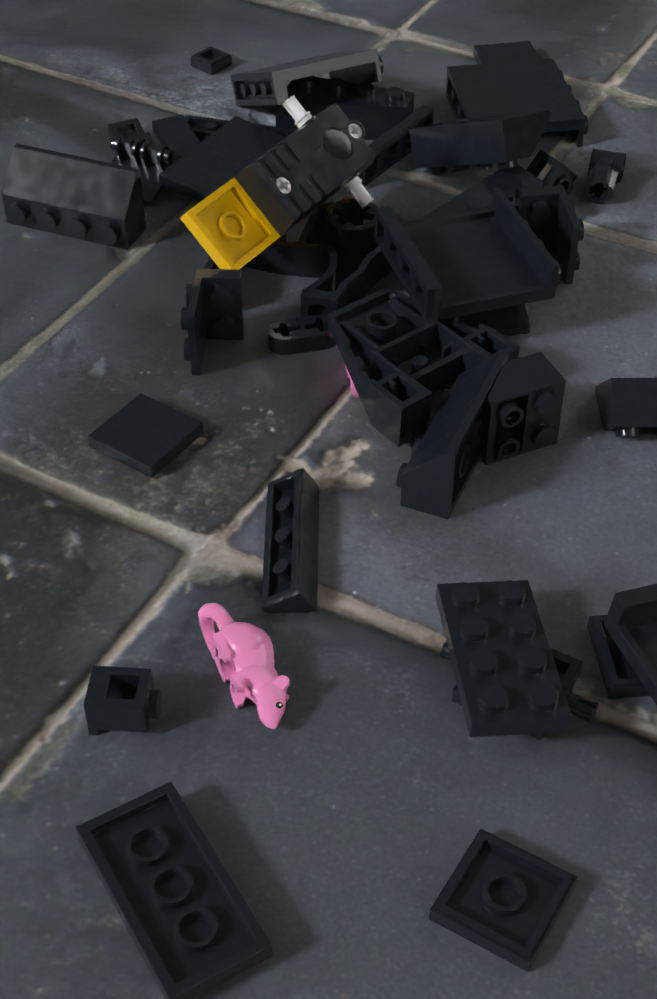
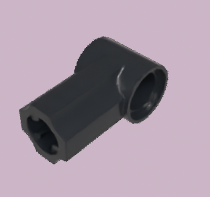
(603, 175)

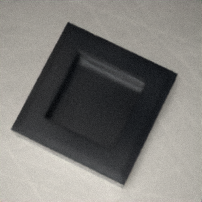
(211, 60)

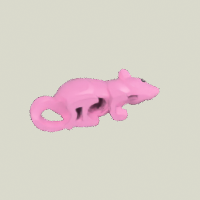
(247, 661)

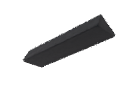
(291, 545)

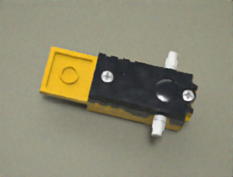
(282, 186)

